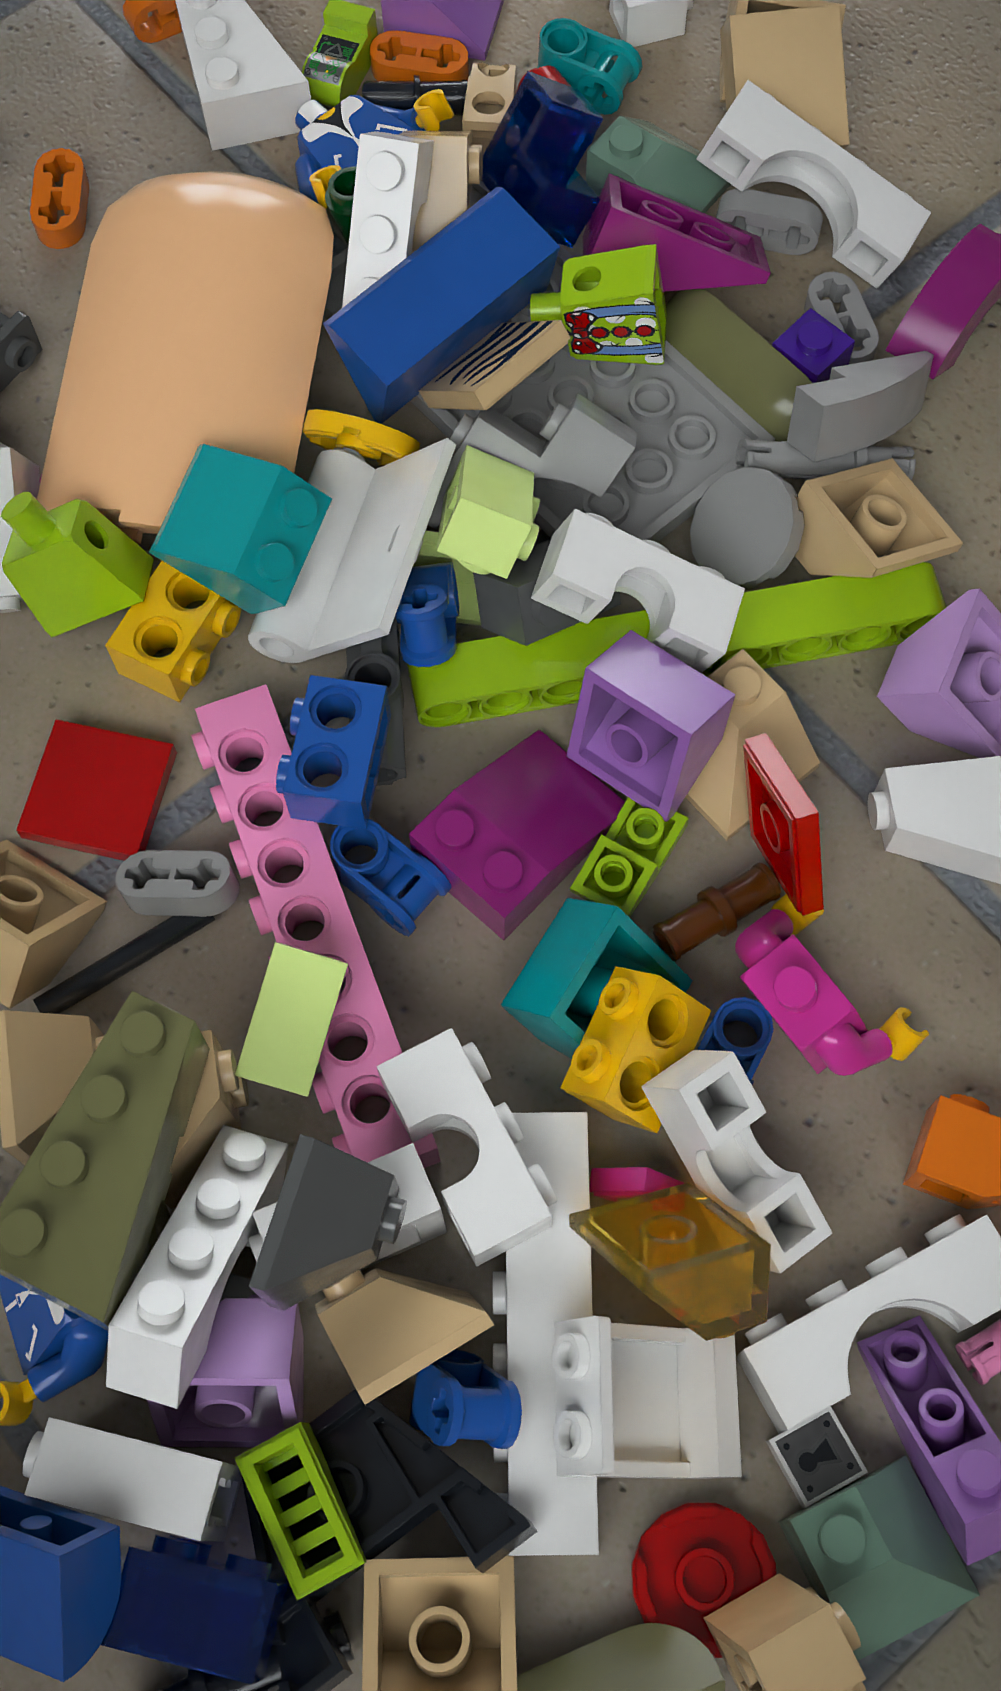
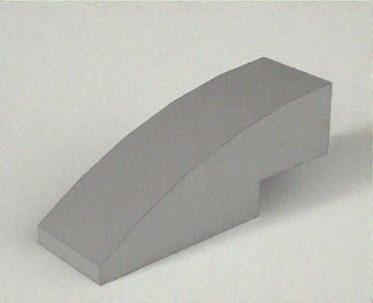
(858, 405)

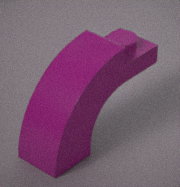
(952, 301)

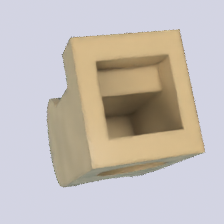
(487, 100)

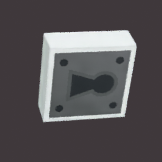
(816, 1457)

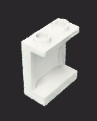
(644, 1402)

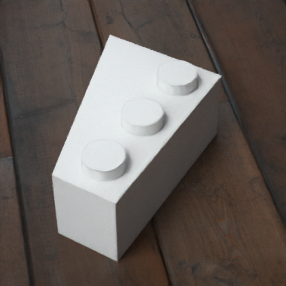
(240, 73)

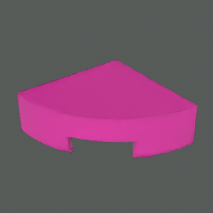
(627, 1182)

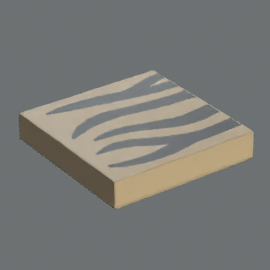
(495, 365)

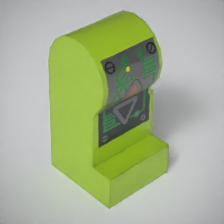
(341, 52)

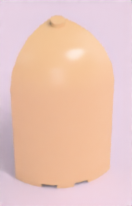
(185, 336)

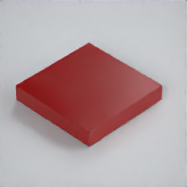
(97, 790)
(784, 824)

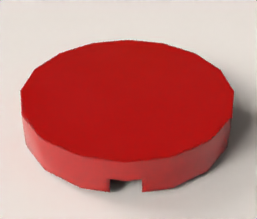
(696, 1564)

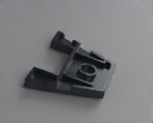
(388, 1487)

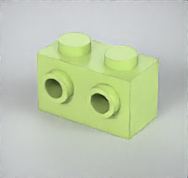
(488, 514)

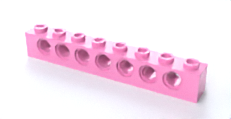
(250, 728)

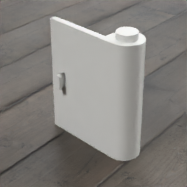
(359, 554)

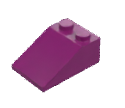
(691, 245)
(516, 830)

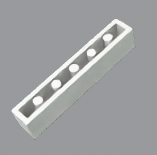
(545, 1284)

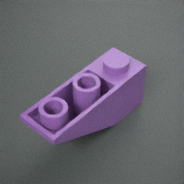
(942, 1434)

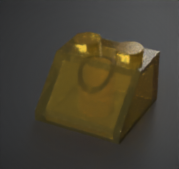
(684, 1257)

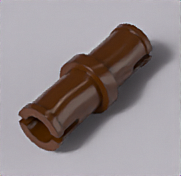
(717, 911)

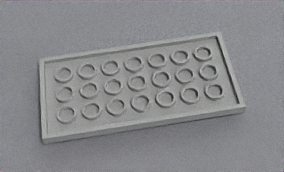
(680, 418)

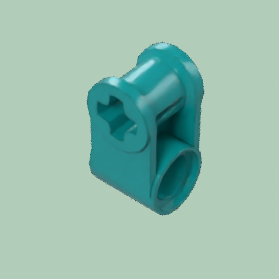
(587, 61)

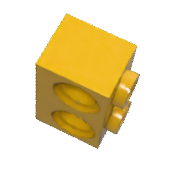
(165, 623)
(633, 1037)

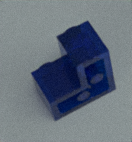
(538, 156)
(197, 1609)

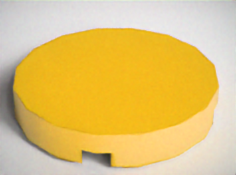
(364, 436)

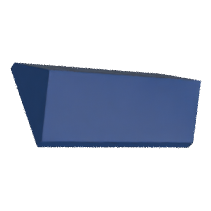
(442, 301)

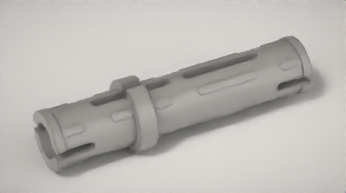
(791, 464)

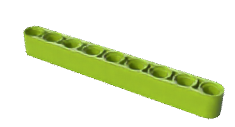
(772, 625)

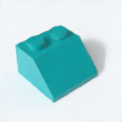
(241, 527)
(573, 965)

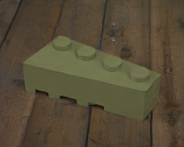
(96, 1179)

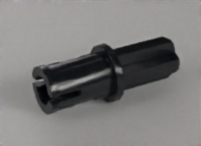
(405, 93)

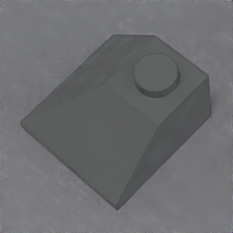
(325, 1223)

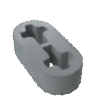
(773, 219)
(852, 315)
(177, 885)

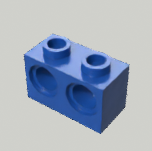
(348, 751)

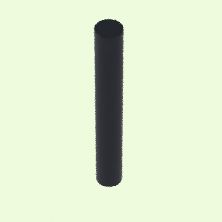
(119, 963)

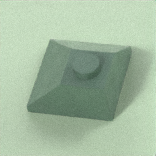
(654, 161)
(880, 1555)

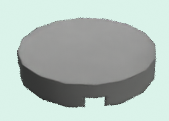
(747, 526)

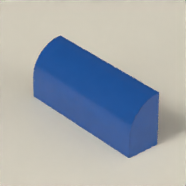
(55, 1584)

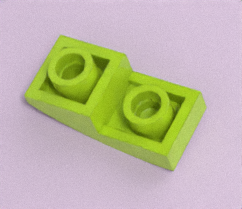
(628, 857)

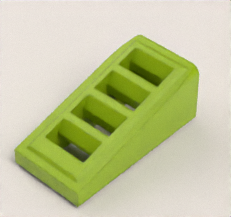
(254, 1468)

